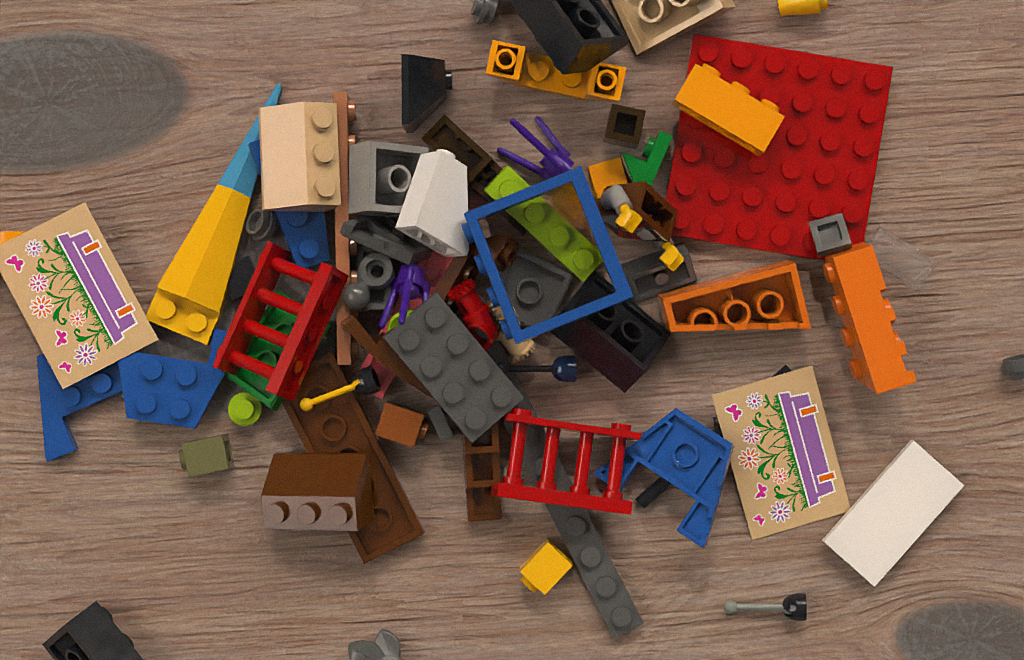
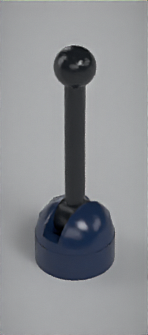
(563, 368)

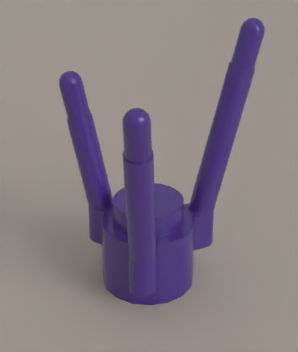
(554, 161)
(409, 286)

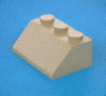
(299, 157)

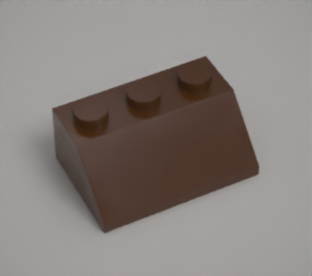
(318, 492)

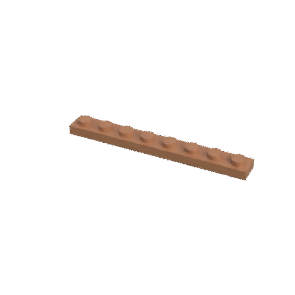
(347, 345)

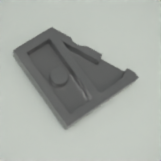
(381, 235)

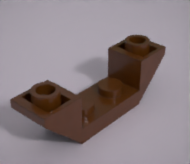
(464, 267)

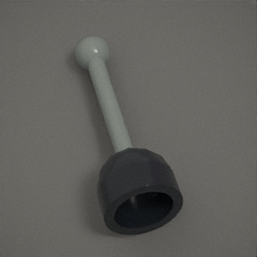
(793, 606)

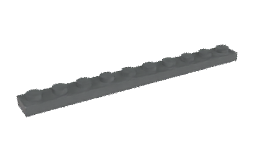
(574, 523)

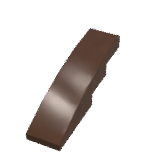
(382, 352)
(480, 472)

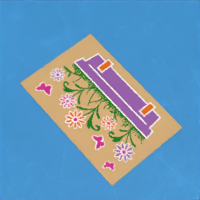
(74, 295)
(782, 452)

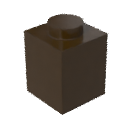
(624, 126)

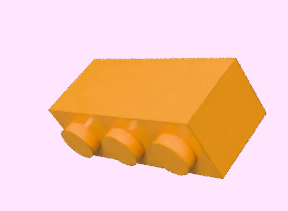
(728, 109)

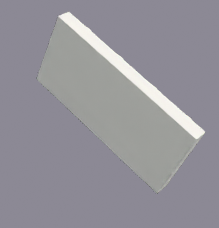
(893, 512)

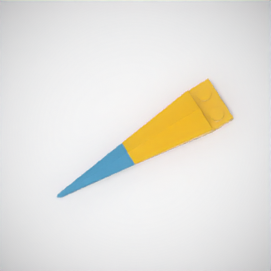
(197, 280)

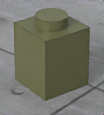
(206, 455)

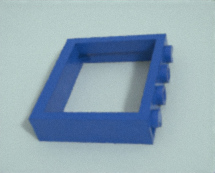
(486, 263)

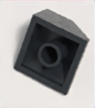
(423, 88)

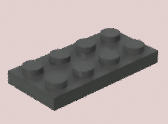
(453, 367)

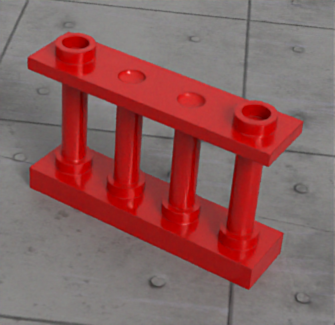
(306, 333)
(545, 489)

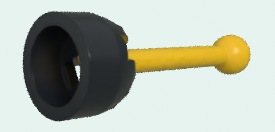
(364, 382)

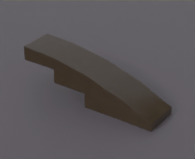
(480, 165)

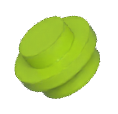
(244, 409)

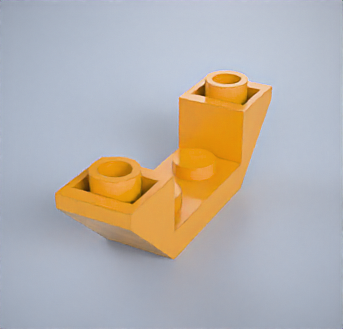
(537, 72)

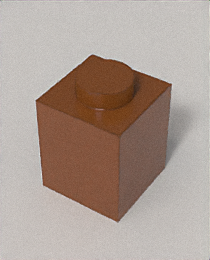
(402, 424)

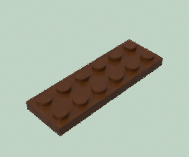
(344, 428)

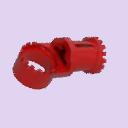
(474, 312)

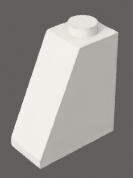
(437, 204)

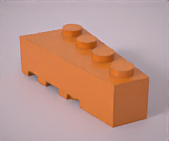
(746, 300)
(867, 319)

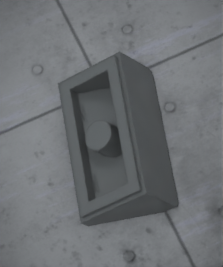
(650, 277)

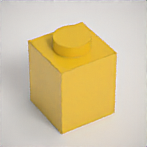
(544, 567)

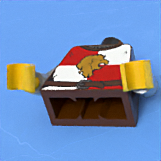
(641, 214)

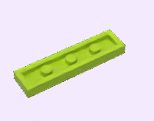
(547, 226)

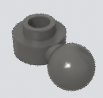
(357, 295)

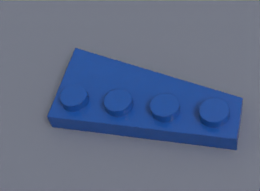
(302, 230)

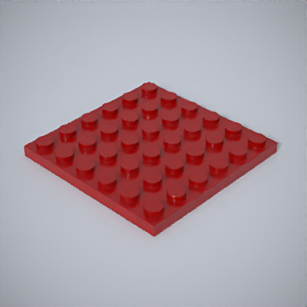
(811, 169)

